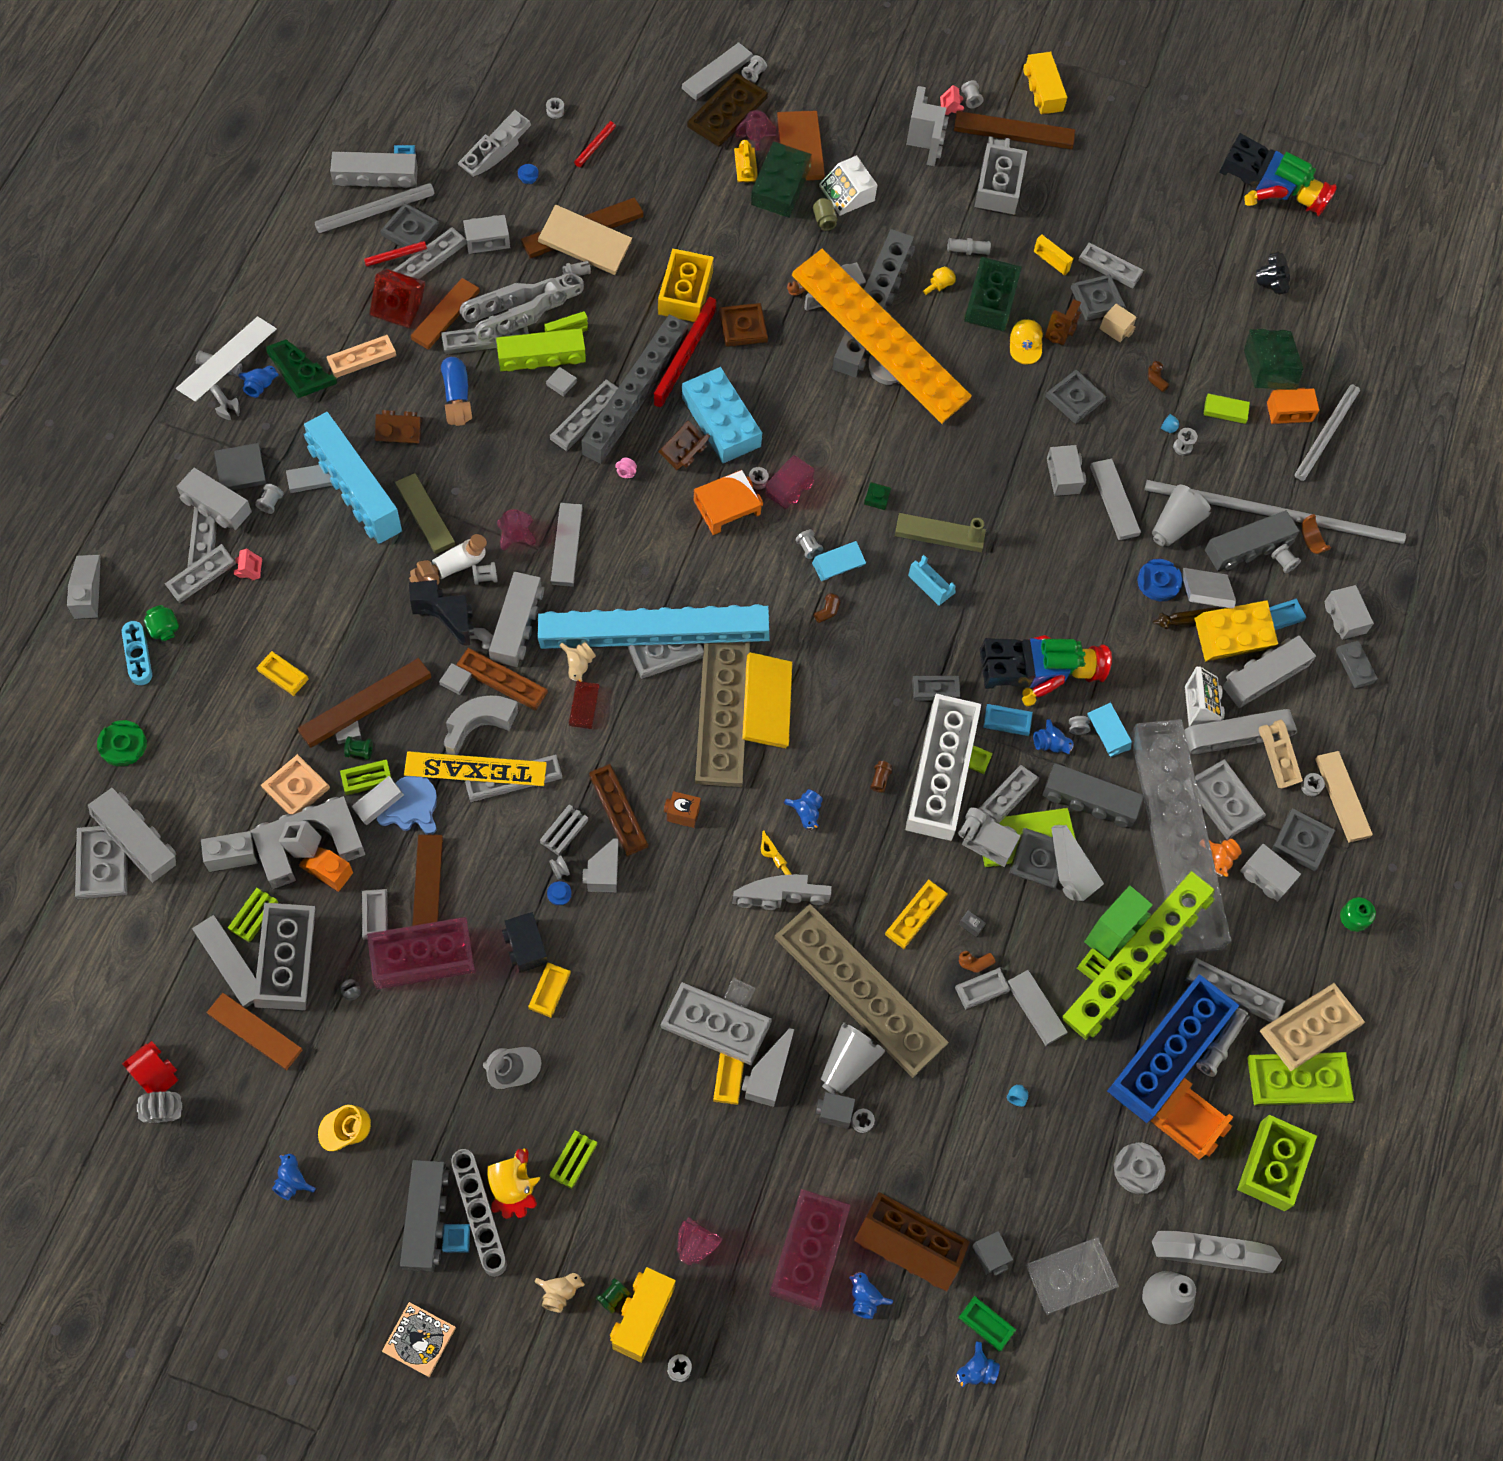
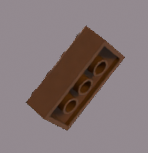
(912, 1241)

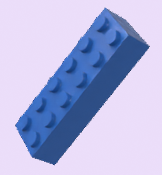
(1173, 1048)

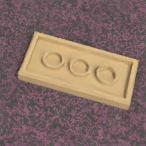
(585, 239)
(1312, 1026)

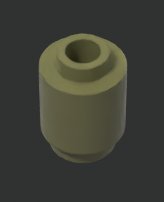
(825, 214)

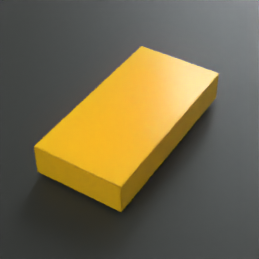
(1053, 254)
(282, 673)
(549, 990)
(728, 1080)

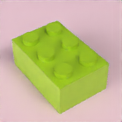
(1277, 1163)

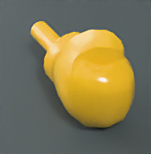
(941, 279)

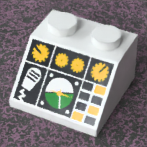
(849, 186)
(1203, 698)

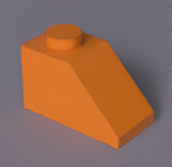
(328, 868)

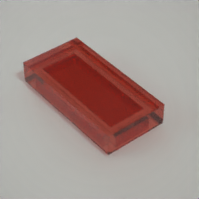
(584, 705)

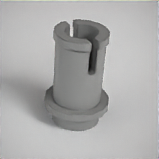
(577, 269)

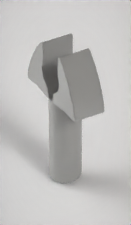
(224, 403)

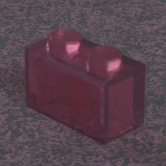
(790, 482)

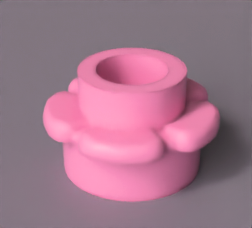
(626, 468)

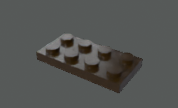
(727, 109)

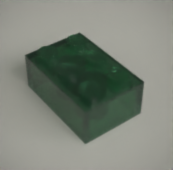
(781, 179)
(992, 294)
(1273, 359)

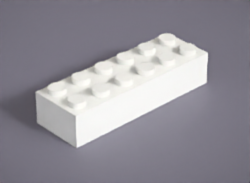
(943, 767)

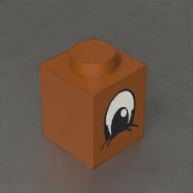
(682, 809)

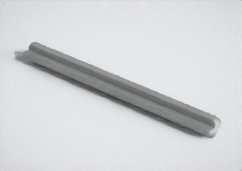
(374, 208)
(1327, 432)

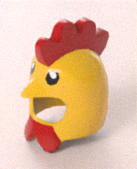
(512, 1186)

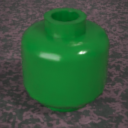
(161, 622)
(1358, 914)

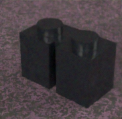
(525, 942)

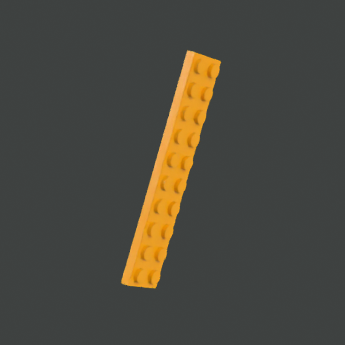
(881, 335)

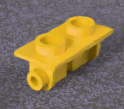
(745, 162)

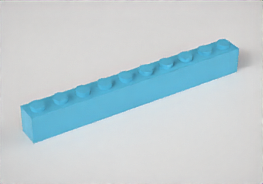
(654, 626)

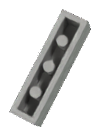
(374, 169)
(515, 619)
(1268, 671)
(132, 834)

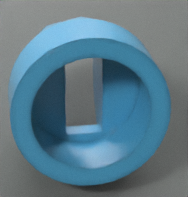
(1170, 424)
(1018, 1095)

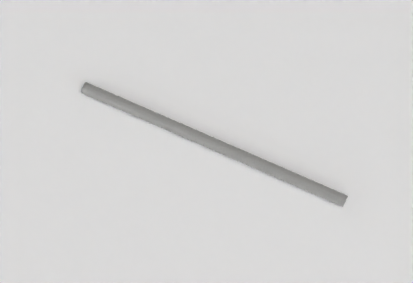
(1297, 516)

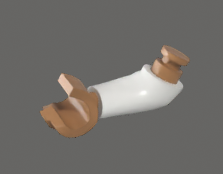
(452, 561)

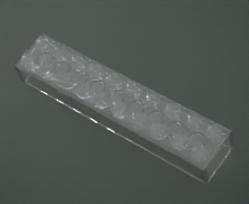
(1178, 827)

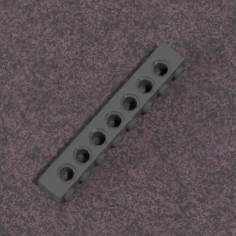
(880, 286)
(634, 389)

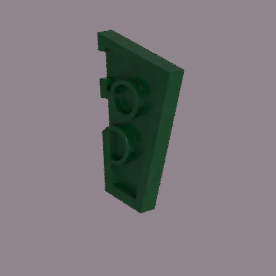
(298, 371)

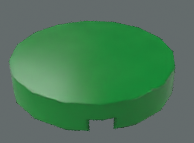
(121, 743)

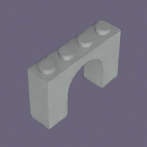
(330, 817)

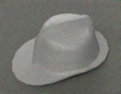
(512, 1067)

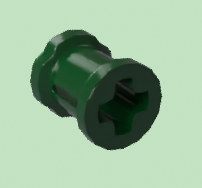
(358, 748)
(613, 1296)

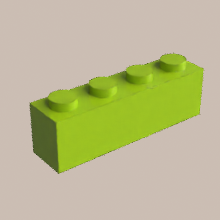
(541, 349)

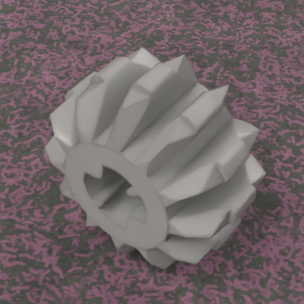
(159, 1107)

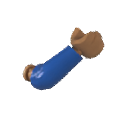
(456, 390)

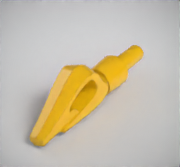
(773, 853)

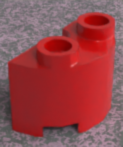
(150, 1070)

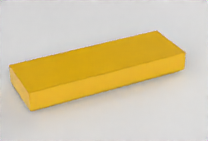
(916, 914)

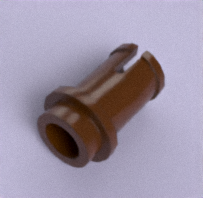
(881, 776)

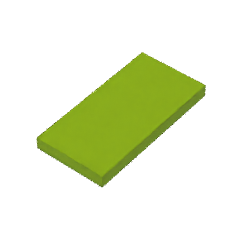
(1038, 821)
(1317, 1081)

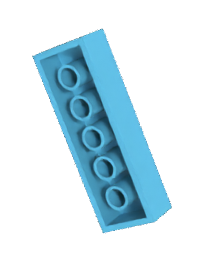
(352, 478)

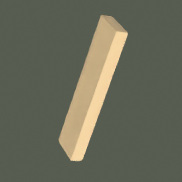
(1343, 796)

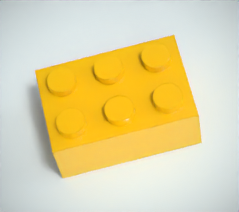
(685, 285)
(1236, 630)
(642, 1314)

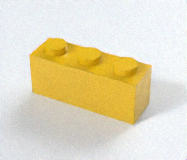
(1045, 83)

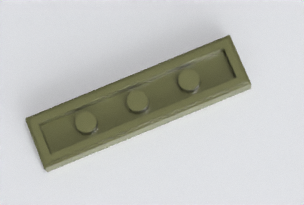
(425, 513)

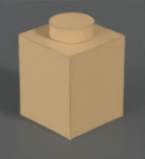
(1118, 323)

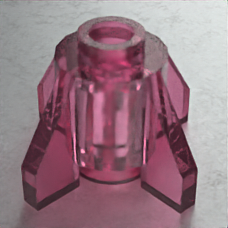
(756, 126)
(514, 528)
(695, 1242)

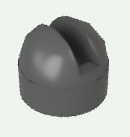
(352, 993)

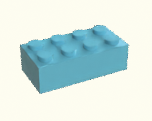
(721, 415)

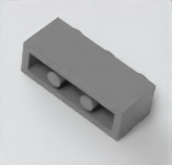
(213, 499)

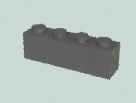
(1251, 541)
(1092, 796)
(423, 1216)

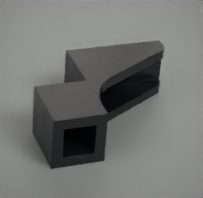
(451, 610)

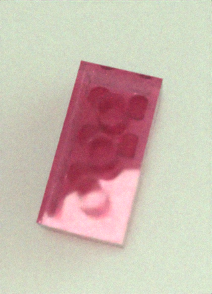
(421, 953)
(809, 1250)

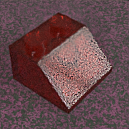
(396, 297)

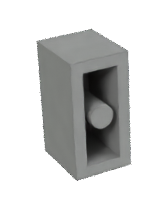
(486, 234)
(1065, 470)
(1348, 612)
(229, 851)
(1270, 872)

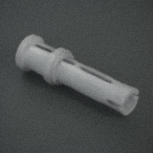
(1218, 1049)

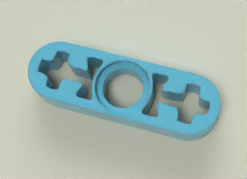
(143, 660)

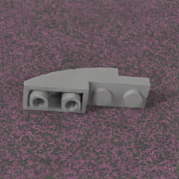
(498, 145)
(771, 891)

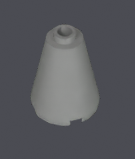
(1180, 515)
(849, 1059)
(1169, 1297)

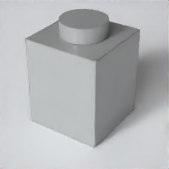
(300, 839)

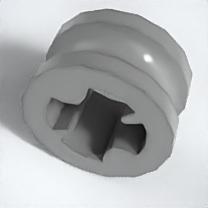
(555, 113)
(759, 471)
(1079, 725)
(1310, 790)
(559, 867)
(870, 1118)

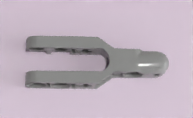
(537, 300)

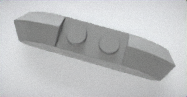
(1216, 1251)

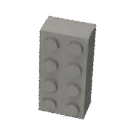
(284, 956)

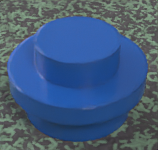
(528, 173)
(559, 893)

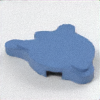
(413, 807)

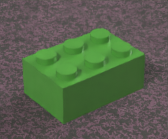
(1119, 923)

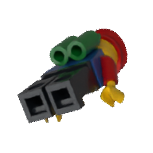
(1276, 175)
(1041, 664)

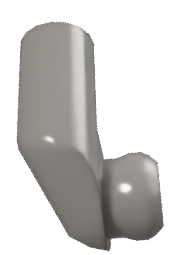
(484, 636)

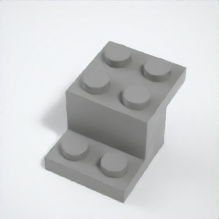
(927, 126)

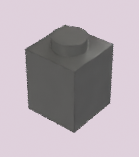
(835, 1110)
(992, 1254)

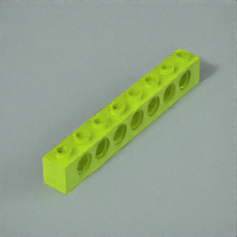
(1190, 887)

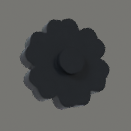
(1275, 274)

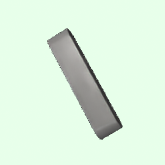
(1235, 731)
(475, 1200)

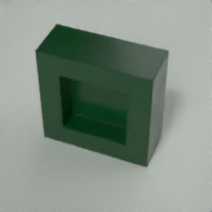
(877, 496)

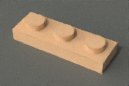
(361, 356)

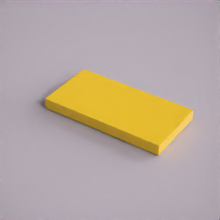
(767, 700)

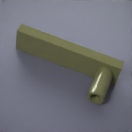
(942, 532)

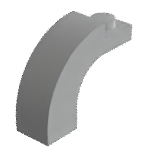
(475, 713)

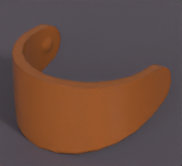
(1313, 536)

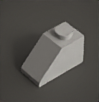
(603, 869)

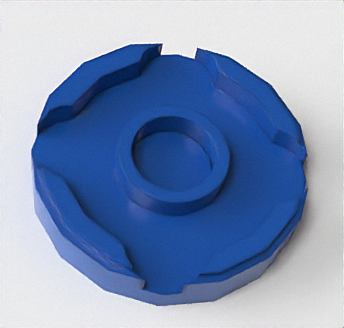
(1160, 580)

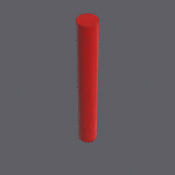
(594, 144)
(395, 253)

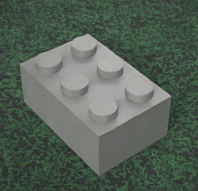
(1000, 178)

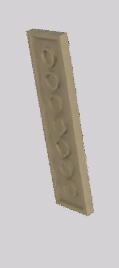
(722, 714)
(861, 990)

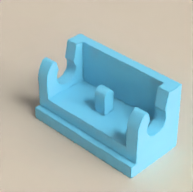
(838, 561)
(931, 581)
(1110, 730)

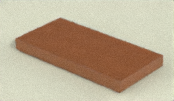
(802, 132)

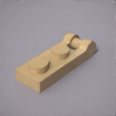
(1281, 754)

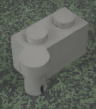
(988, 837)

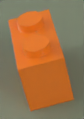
(1292, 406)

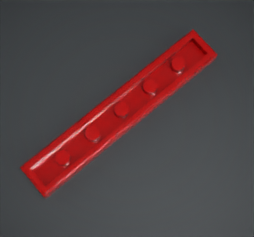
(685, 352)

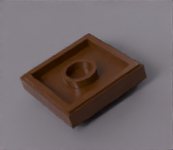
(743, 324)

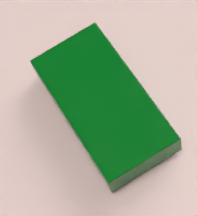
(987, 1323)

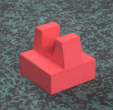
(951, 100)
(248, 565)

